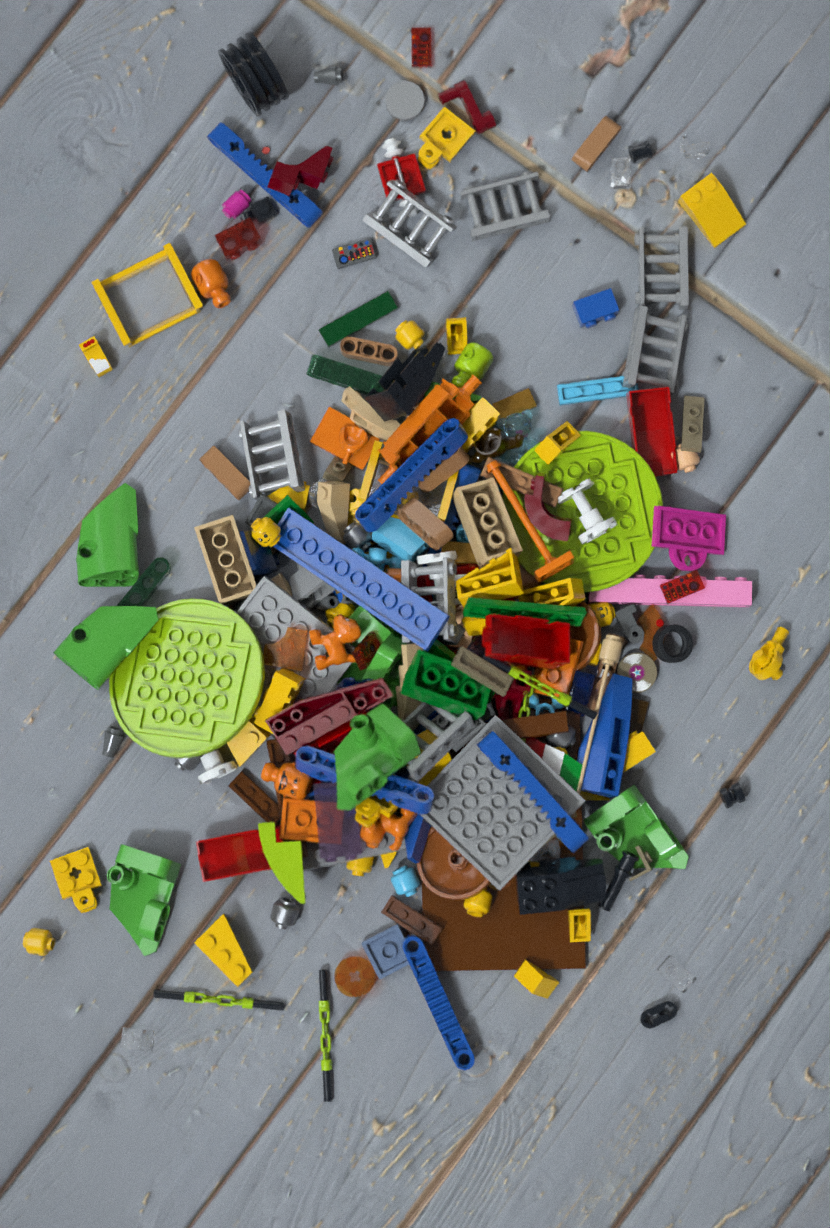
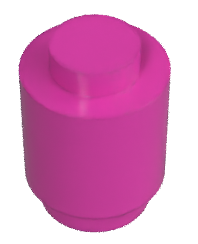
(236, 204)

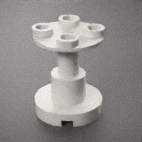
(590, 518)
(437, 560)
(215, 767)

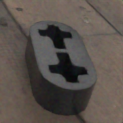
(661, 1018)

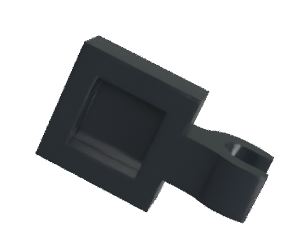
(261, 210)

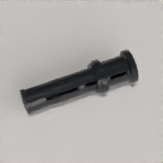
(622, 871)

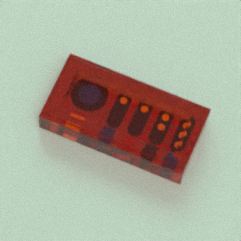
(421, 47)
(682, 587)
(366, 650)

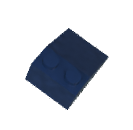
(259, 557)

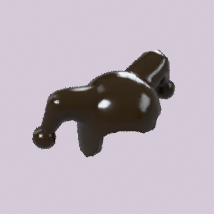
(494, 445)

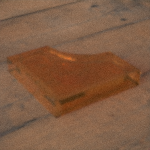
(288, 651)

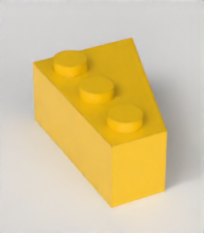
(482, 417)
(494, 581)
(563, 592)
(278, 696)
(247, 742)
(225, 951)

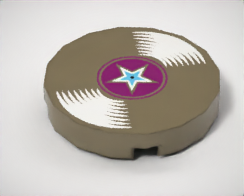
(640, 669)

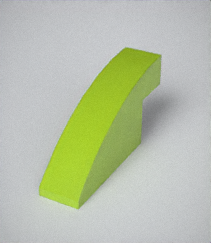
(284, 860)

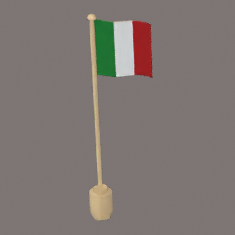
(564, 765)

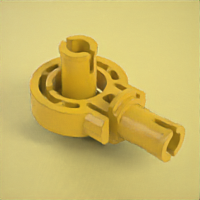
(761, 664)

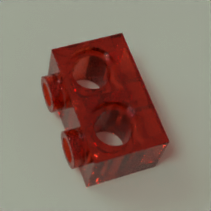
(235, 235)

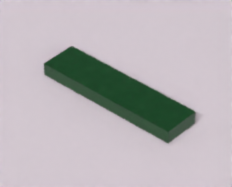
(358, 319)

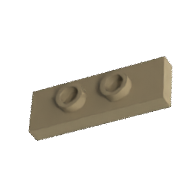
(692, 424)
(482, 671)

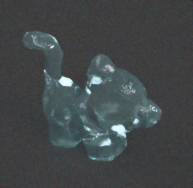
(513, 425)

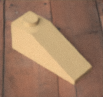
(333, 506)

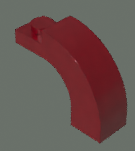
(547, 523)

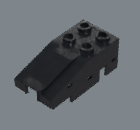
(410, 383)
(559, 884)

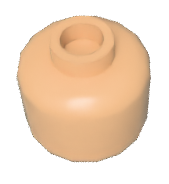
(686, 460)

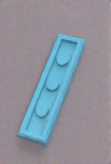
(592, 390)

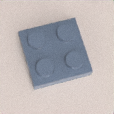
(386, 951)

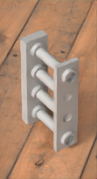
(518, 220)
(392, 231)
(679, 259)
(638, 339)
(290, 460)
(409, 575)
(443, 744)

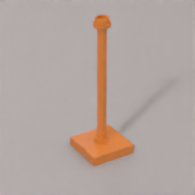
(552, 565)

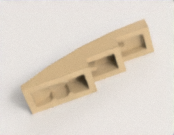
(404, 703)

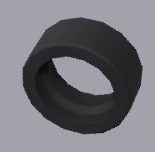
(687, 643)

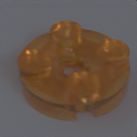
(355, 988)

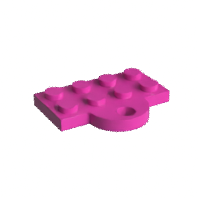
(688, 534)

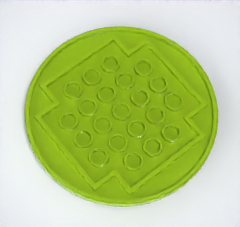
(621, 490)
(189, 680)

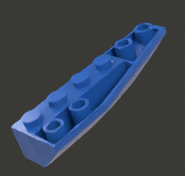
(609, 740)

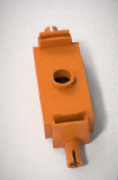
(426, 419)

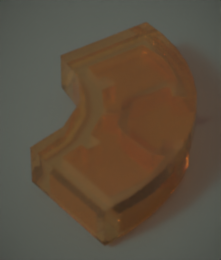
(648, 622)

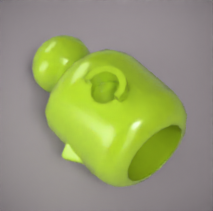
(473, 360)

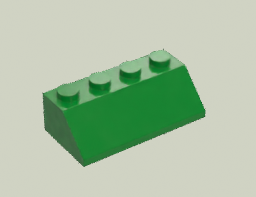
(444, 686)

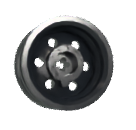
(253, 74)

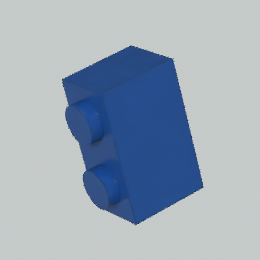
(596, 308)

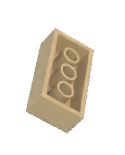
(485, 521)
(226, 560)

